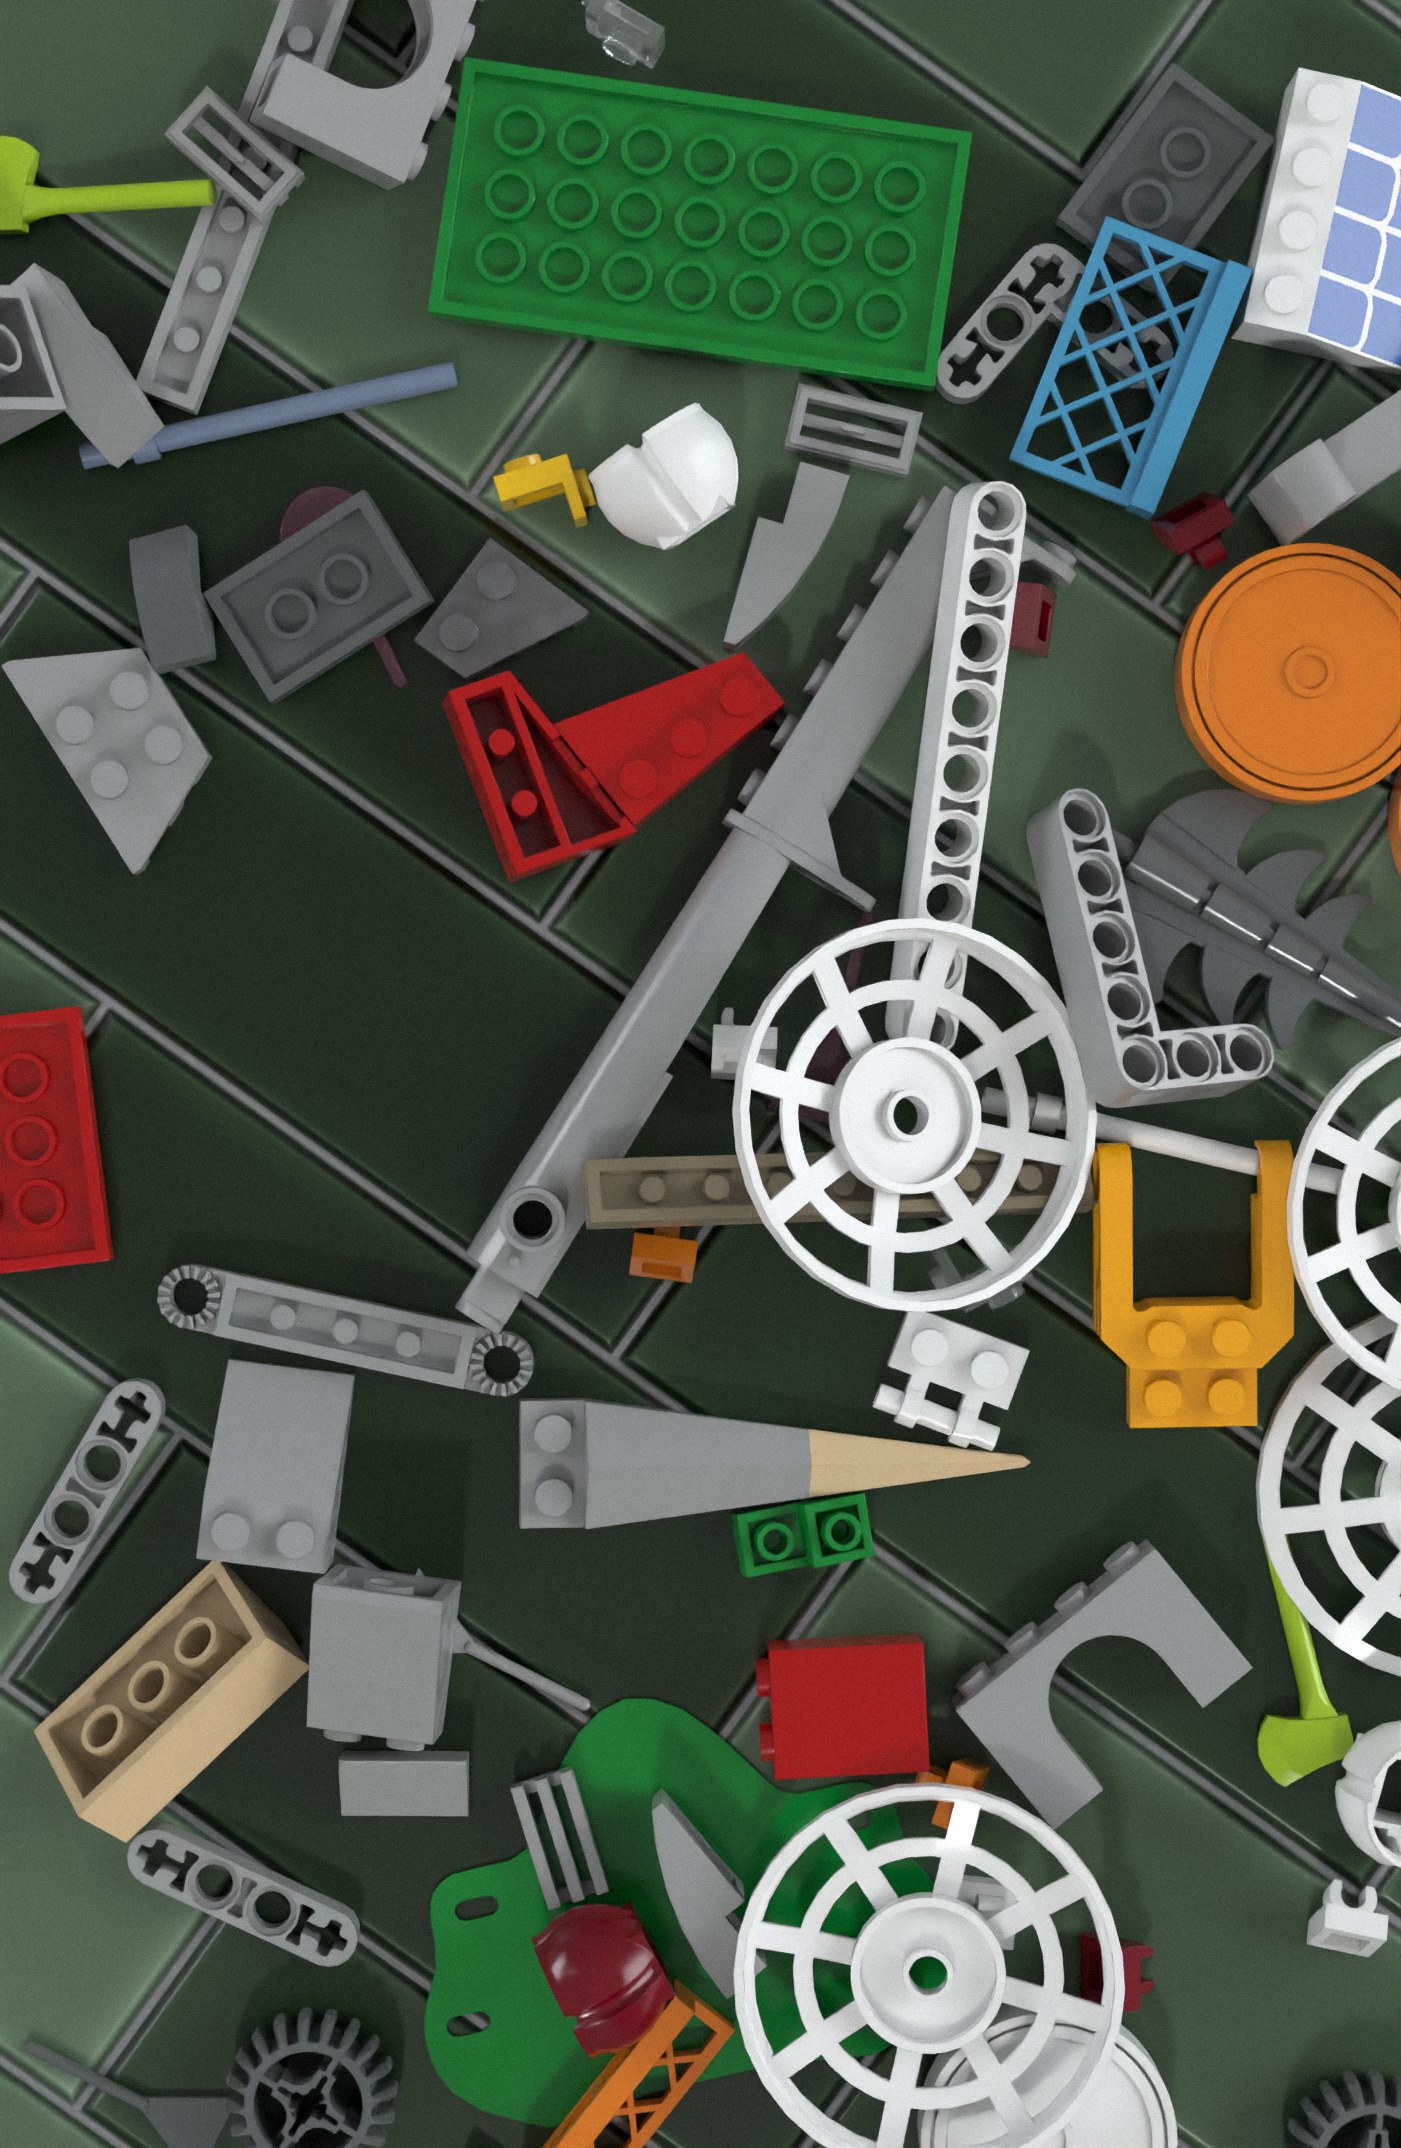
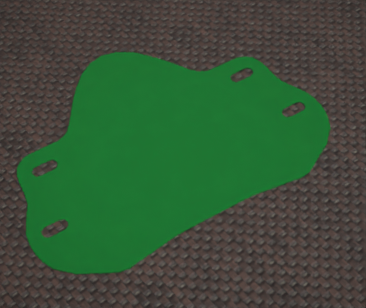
(528, 2056)

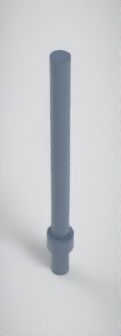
(285, 412)

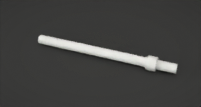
(1049, 1114)

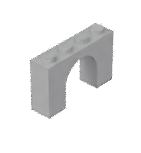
(367, 128)
(1132, 1599)

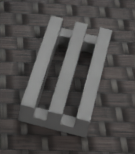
(276, 192)
(848, 455)
(575, 1889)

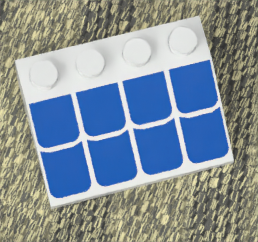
(1329, 227)

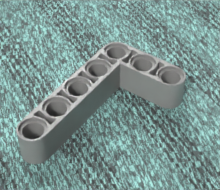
(1331, 473)
(1107, 977)

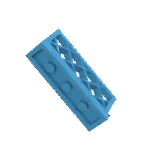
(1181, 388)

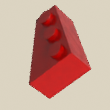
(670, 734)
(528, 781)

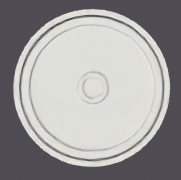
(1123, 2112)

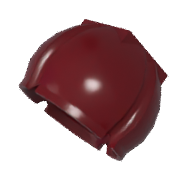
(604, 1974)

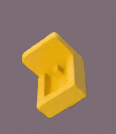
(533, 480)

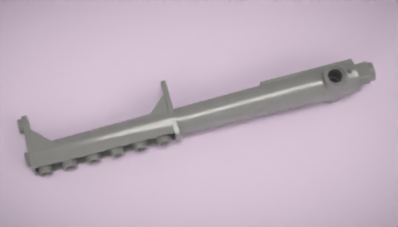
(778, 829)

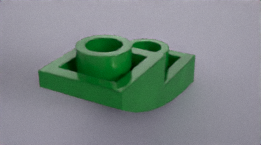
(802, 1534)

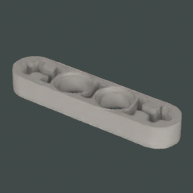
(81, 1486)
(249, 1883)

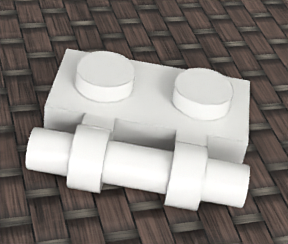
(958, 1359)

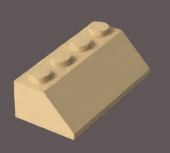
(169, 1701)

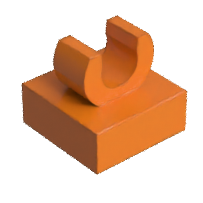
(663, 1255)
(963, 1772)

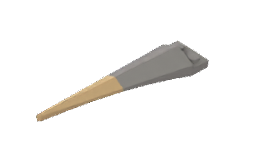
(634, 1463)

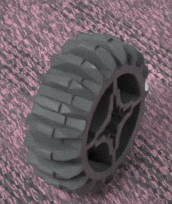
(292, 2080)
(1354, 2101)

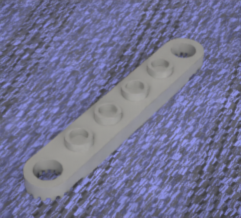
(345, 1329)

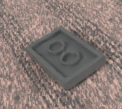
(1167, 172)
(318, 597)

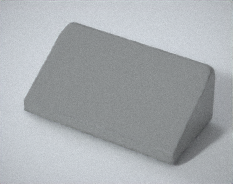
(404, 1783)

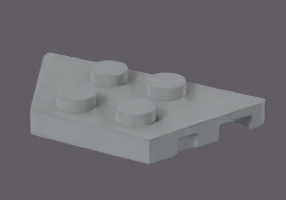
(117, 740)

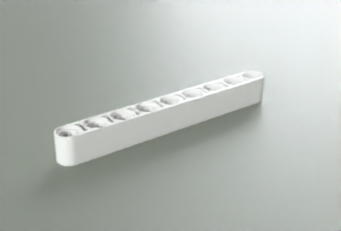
(972, 740)

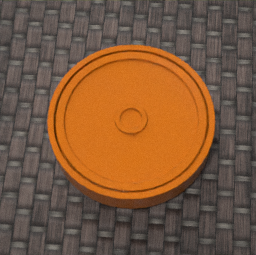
(1295, 674)

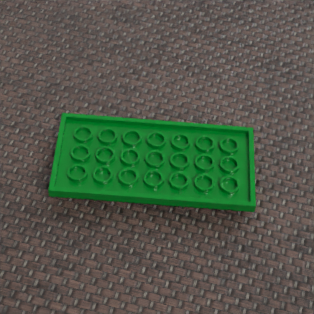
(699, 224)

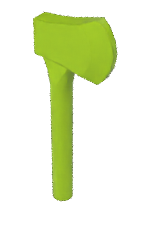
(25, 203)
(1319, 1735)

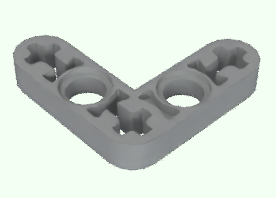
(1055, 306)

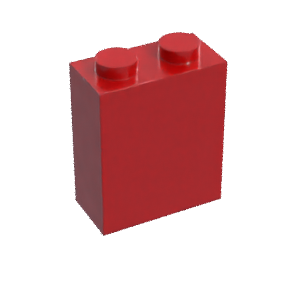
(844, 1706)

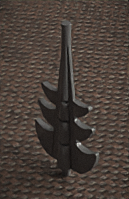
(1190, 891)

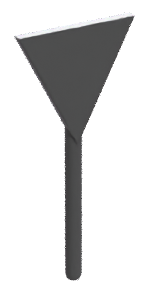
(178, 2119)

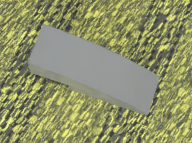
(89, 371)
(784, 552)
(701, 1892)

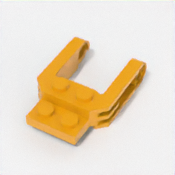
(1192, 1355)

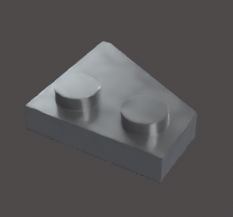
(496, 614)

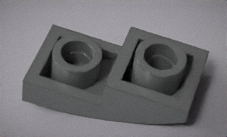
(169, 599)

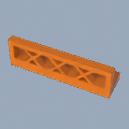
(627, 2069)

